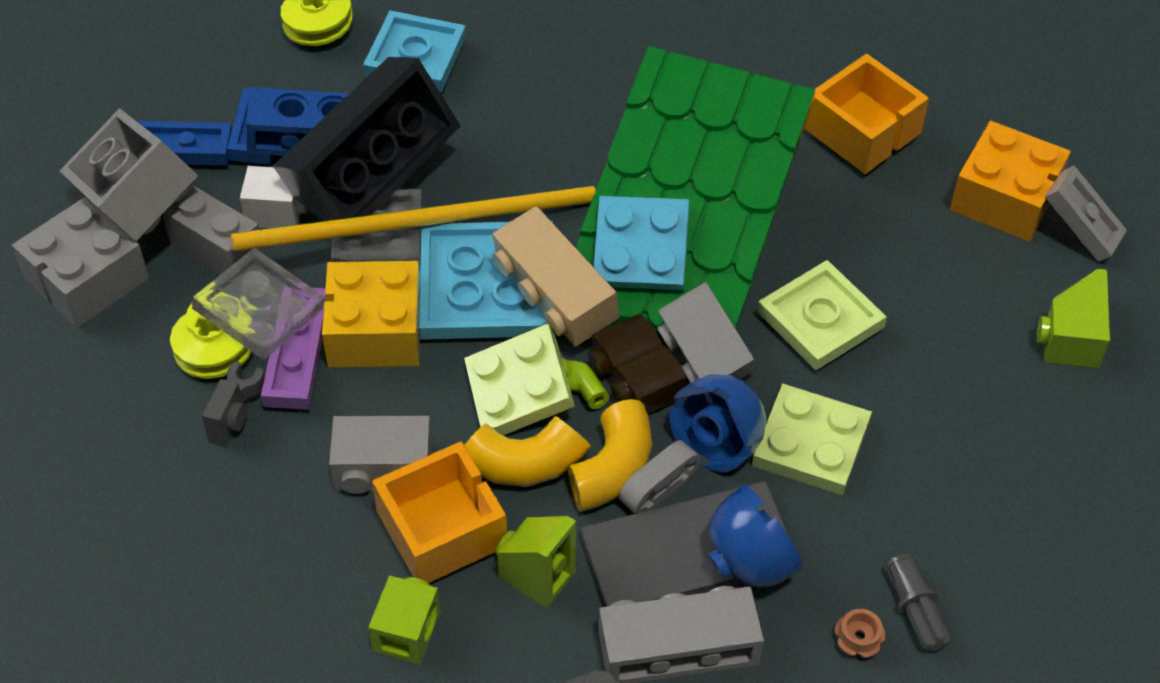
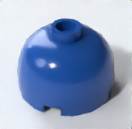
(719, 420)
(751, 542)

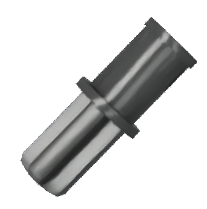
(917, 602)

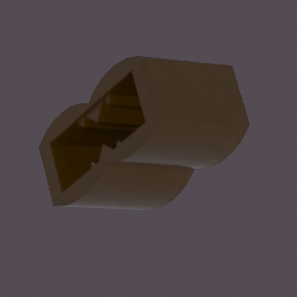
(636, 363)

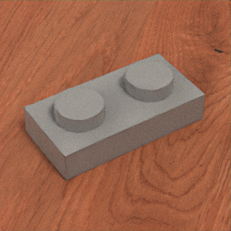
(1086, 213)

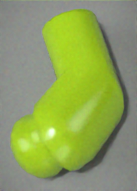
(584, 381)

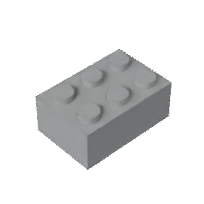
(129, 174)

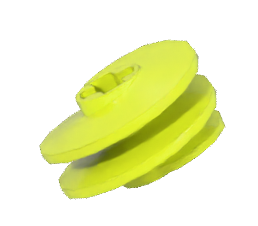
(316, 20)
(204, 348)

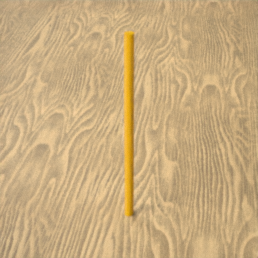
(409, 218)

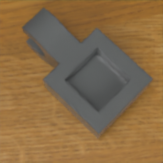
(226, 408)

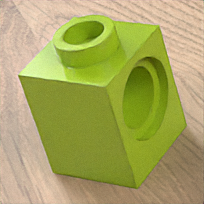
(404, 619)

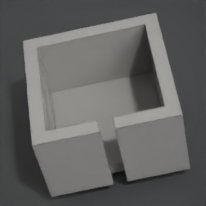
(80, 261)

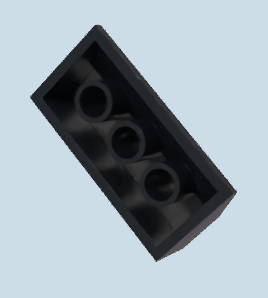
(369, 142)

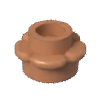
(863, 622)

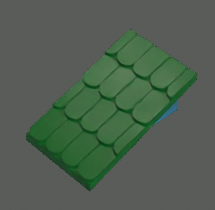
(710, 140)

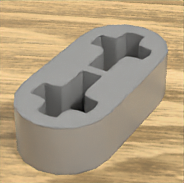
(660, 477)

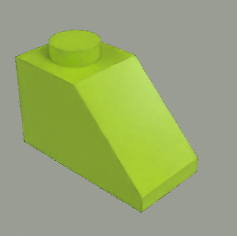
(1078, 323)
(539, 557)

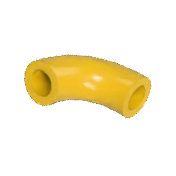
(624, 452)
(526, 460)

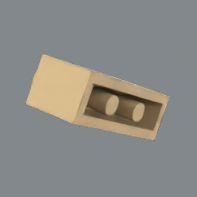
(555, 276)

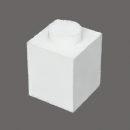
(268, 199)

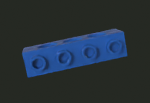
(284, 116)

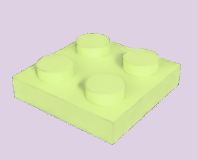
(821, 314)
(519, 381)
(812, 439)

